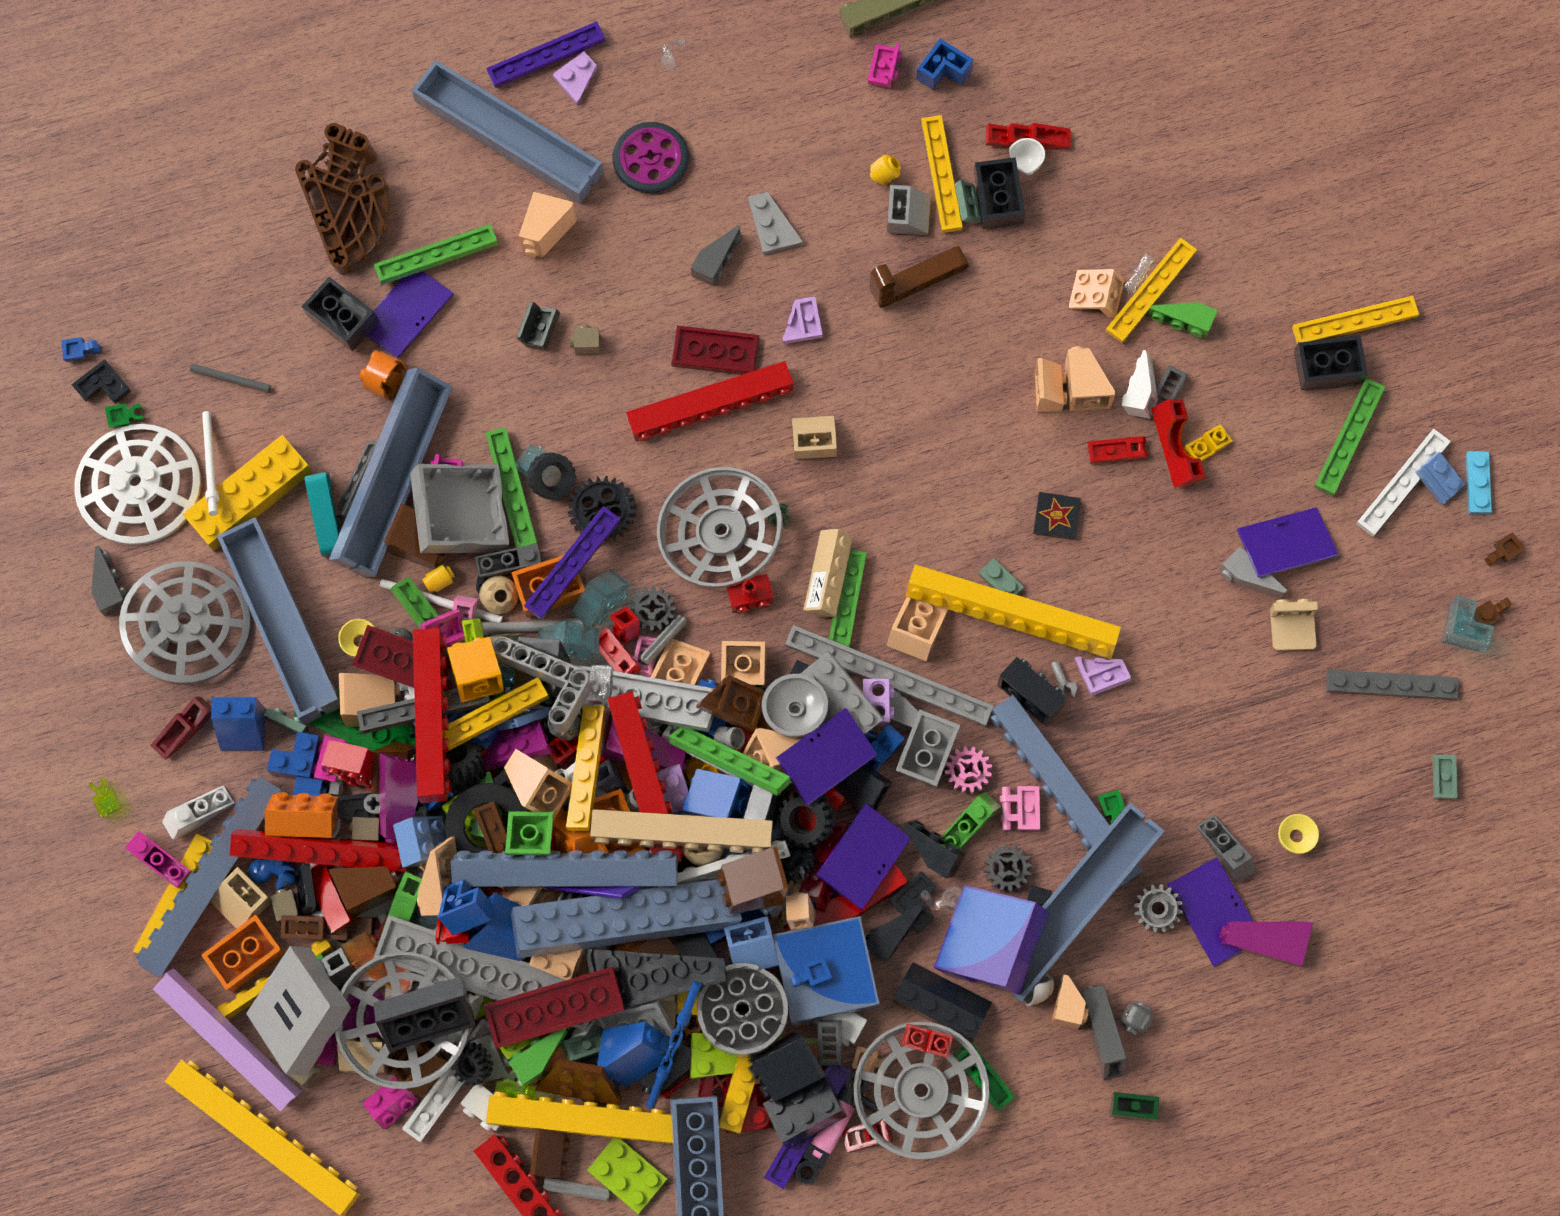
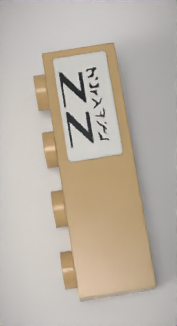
(828, 573)

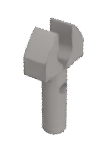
(1062, 680)

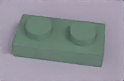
(967, 202)
(1000, 578)
(279, 717)
(1444, 777)
(582, 1047)

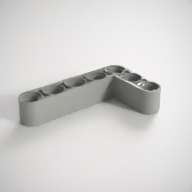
(548, 674)

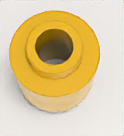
(438, 578)

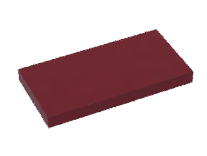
(715, 350)

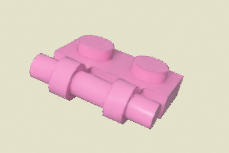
(1027, 808)

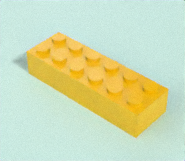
(250, 491)

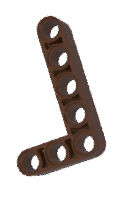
(893, 288)

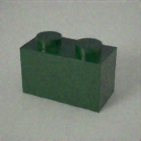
(1134, 1106)

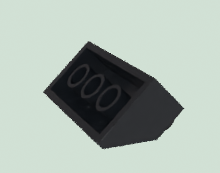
(942, 1001)
(424, 1014)

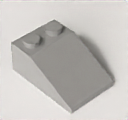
(927, 748)

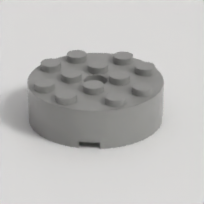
(758, 1028)

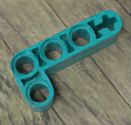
(323, 511)

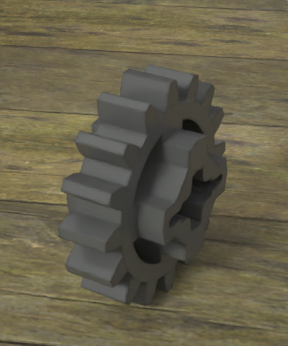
(661, 609)
(999, 862)

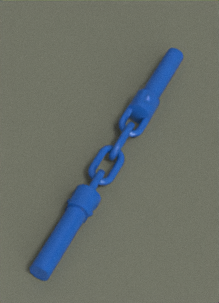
(683, 1019)

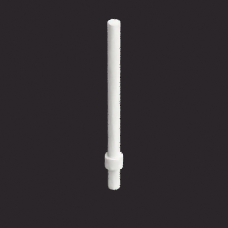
(212, 494)
(448, 603)

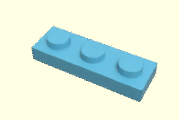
(1478, 483)

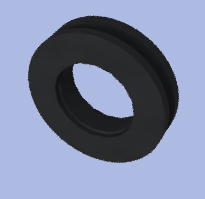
(470, 798)

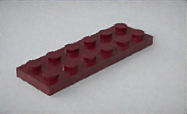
(392, 657)
(554, 1007)

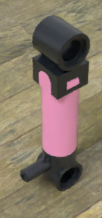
(825, 1140)

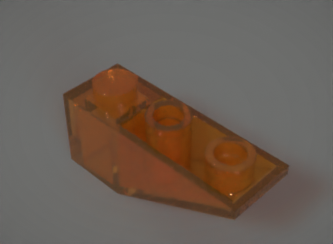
(362, 950)

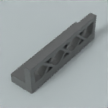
(355, 480)

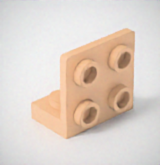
(1097, 291)

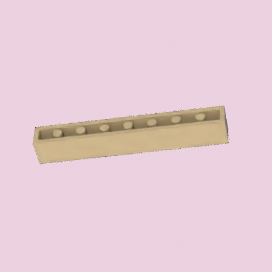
(680, 831)

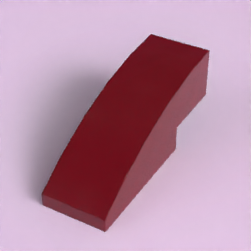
(182, 727)

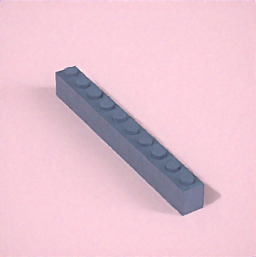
(1053, 774)
(566, 869)
(205, 882)

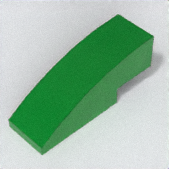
(998, 1092)

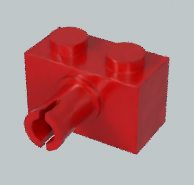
(751, 594)

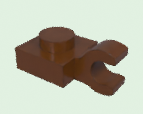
(1505, 548)
(1489, 613)

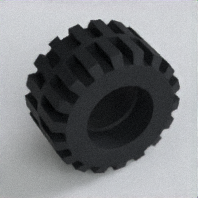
(465, 766)
(794, 830)

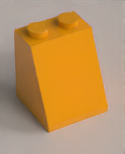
(475, 669)

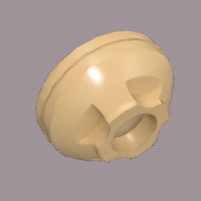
(488, 591)

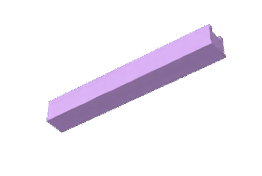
(226, 1039)

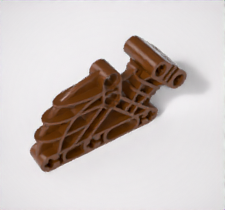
(346, 152)

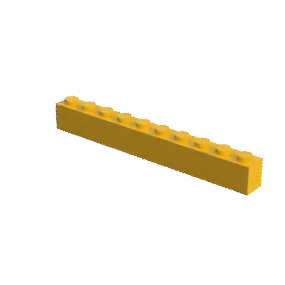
(1013, 611)
(579, 1119)
(262, 1137)

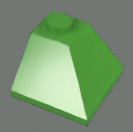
(529, 833)

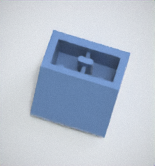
(417, 838)
(752, 943)

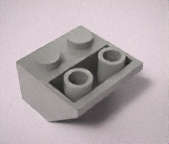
(908, 211)

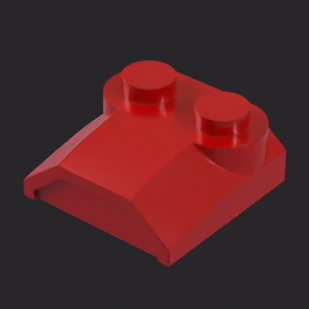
(756, 1114)

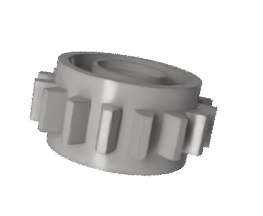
(1164, 897)

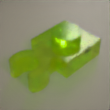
(105, 800)
(513, 1088)

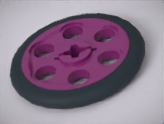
(633, 138)

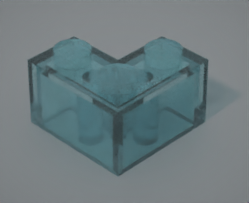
(600, 597)
(1462, 630)
(575, 638)

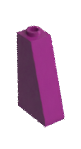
(664, 752)
(396, 793)
(1272, 940)

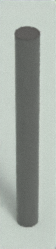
(230, 378)

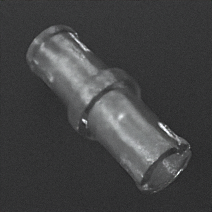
(1139, 274)

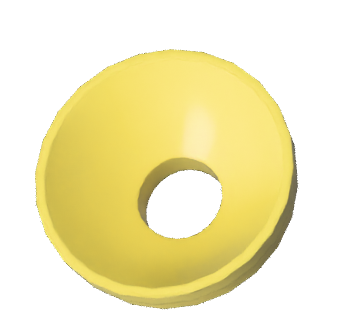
(348, 634)
(1305, 826)

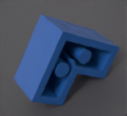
(942, 61)
(298, 763)
(464, 907)

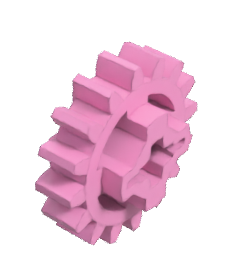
(961, 764)

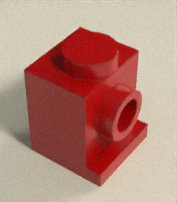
(625, 624)

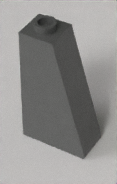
(1104, 1033)

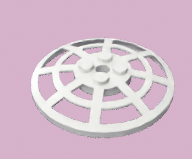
(144, 492)

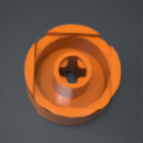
(383, 375)

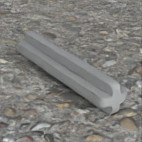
(663, 639)
(576, 1189)

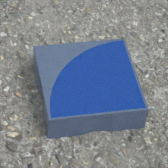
(848, 960)

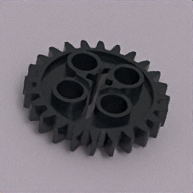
(594, 492)

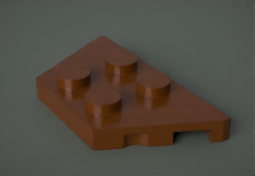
(736, 704)
(579, 1081)

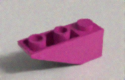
(157, 859)

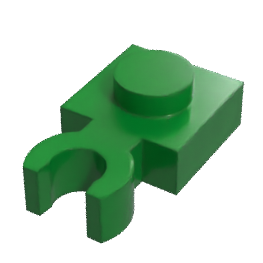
(119, 415)
(1111, 804)

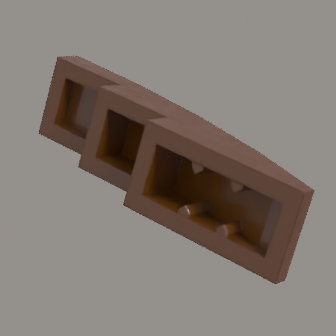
(317, 928)

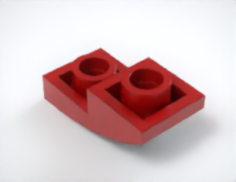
(927, 1040)

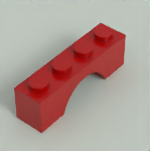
(1170, 419)

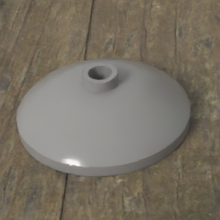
(790, 693)

